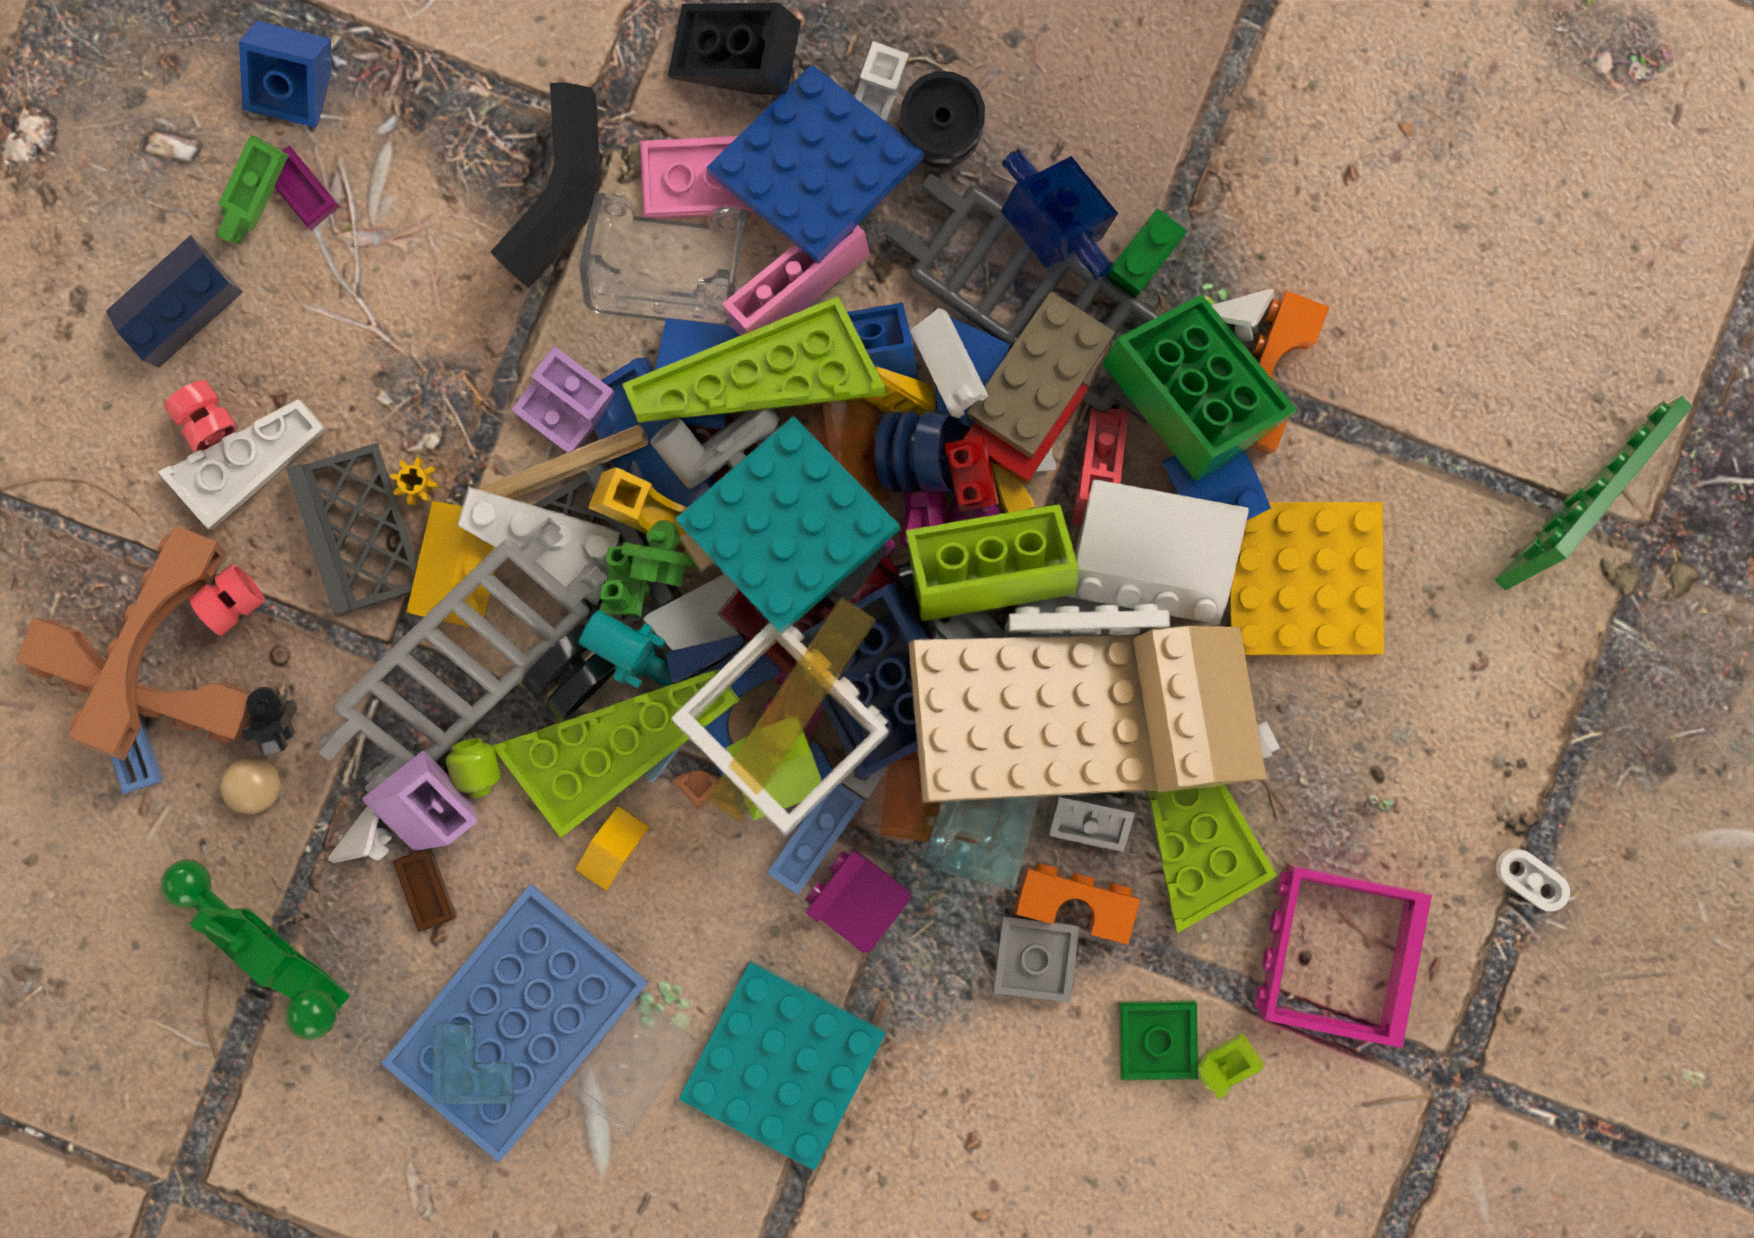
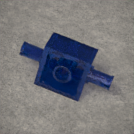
(1059, 212)

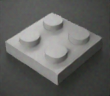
(1036, 959)

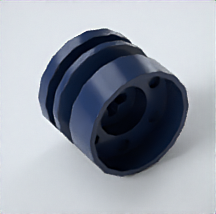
(913, 451)

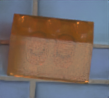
(853, 442)

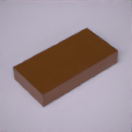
(424, 889)

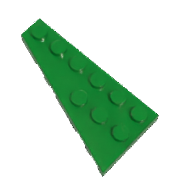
(1587, 505)

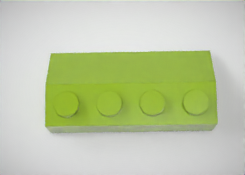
(992, 562)

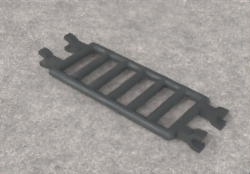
(960, 208)

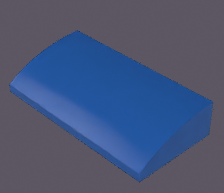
(646, 461)

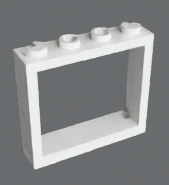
(842, 691)

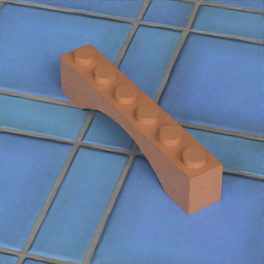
(67, 653)
(111, 713)

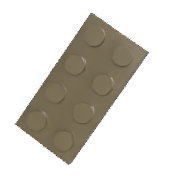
(1041, 374)

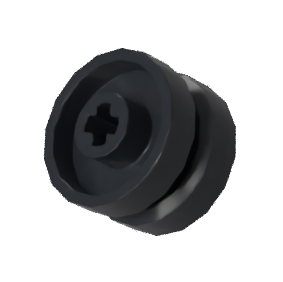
(951, 98)
(566, 667)

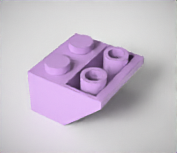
(422, 804)

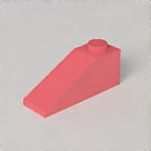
(1101, 455)

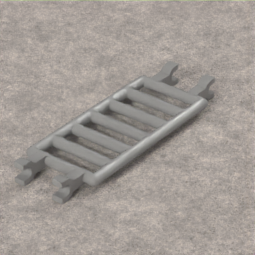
(525, 557)

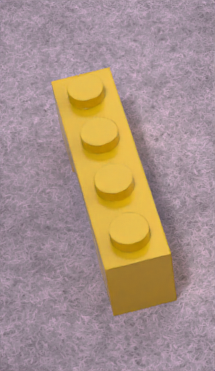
(633, 502)

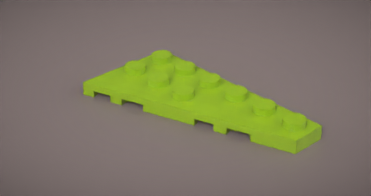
(782, 364)
(597, 755)
(1205, 851)

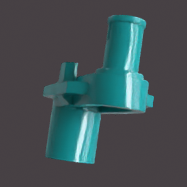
(627, 649)

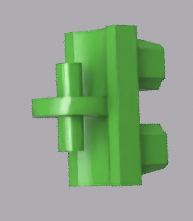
(659, 561)
(621, 593)

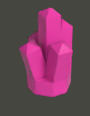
(922, 511)

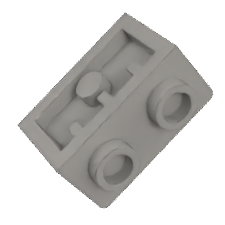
(1094, 819)

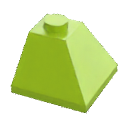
(793, 778)

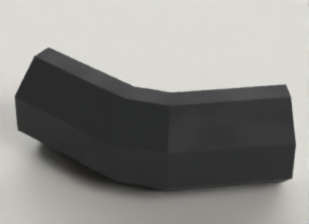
(570, 190)

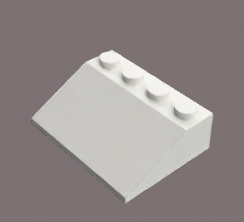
(1158, 550)

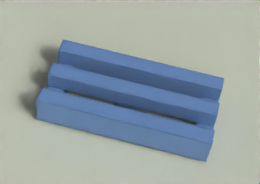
(149, 760)

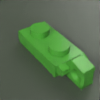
(249, 188)

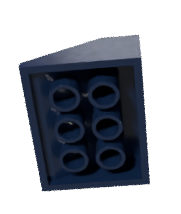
(882, 676)

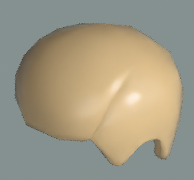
(250, 785)

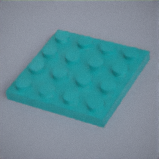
(787, 524)
(782, 1065)

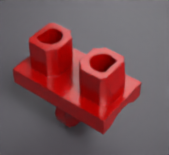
(971, 473)

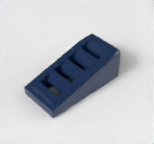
(692, 659)

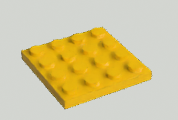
(1311, 580)

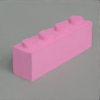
(792, 283)

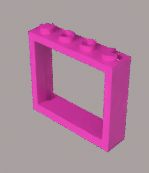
(1402, 972)

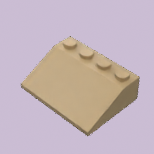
(1198, 707)

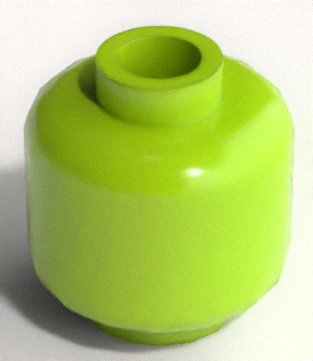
(473, 767)

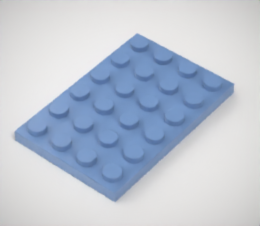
(538, 999)

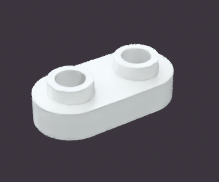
(1531, 878)

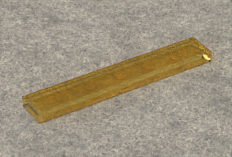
(792, 707)

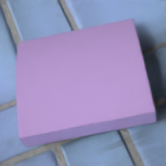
(563, 401)

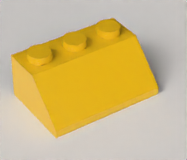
(444, 561)

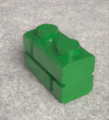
(1146, 253)

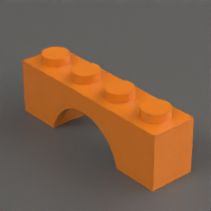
(1292, 326)

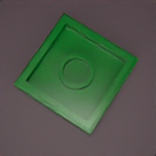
(1158, 1040)

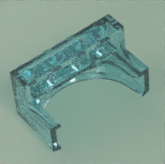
(998, 824)

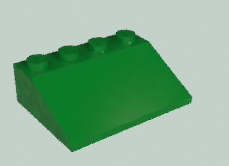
(1197, 386)

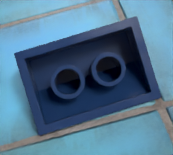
(172, 302)

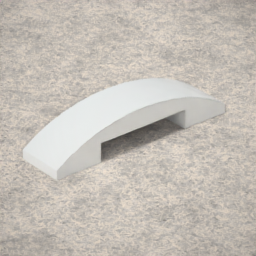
(881, 79)

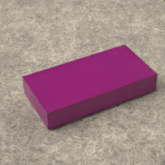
(304, 191)

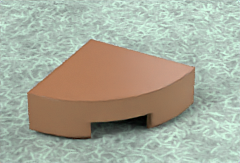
(697, 785)

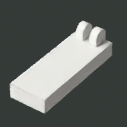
(948, 362)

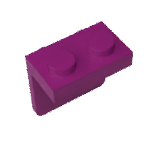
(857, 900)

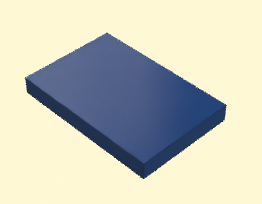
(685, 339)

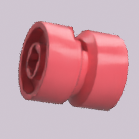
(198, 412)
(217, 609)

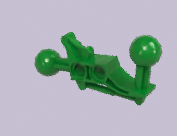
(257, 951)

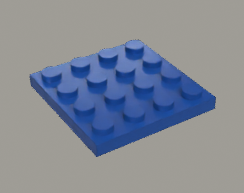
(815, 163)

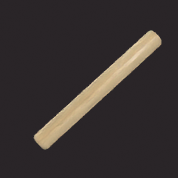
(569, 463)

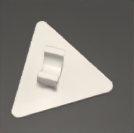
(1245, 312)
(362, 839)

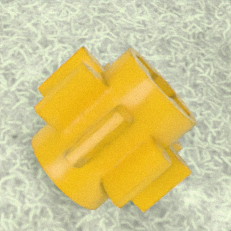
(418, 490)

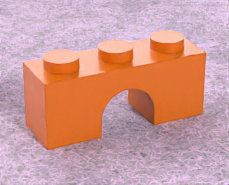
(1111, 908)

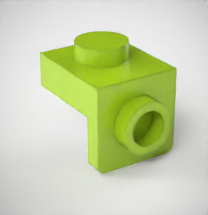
(1229, 1065)

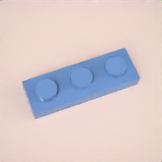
(815, 838)

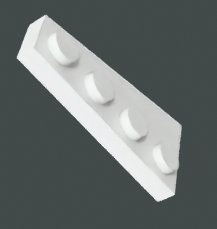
(233, 470)

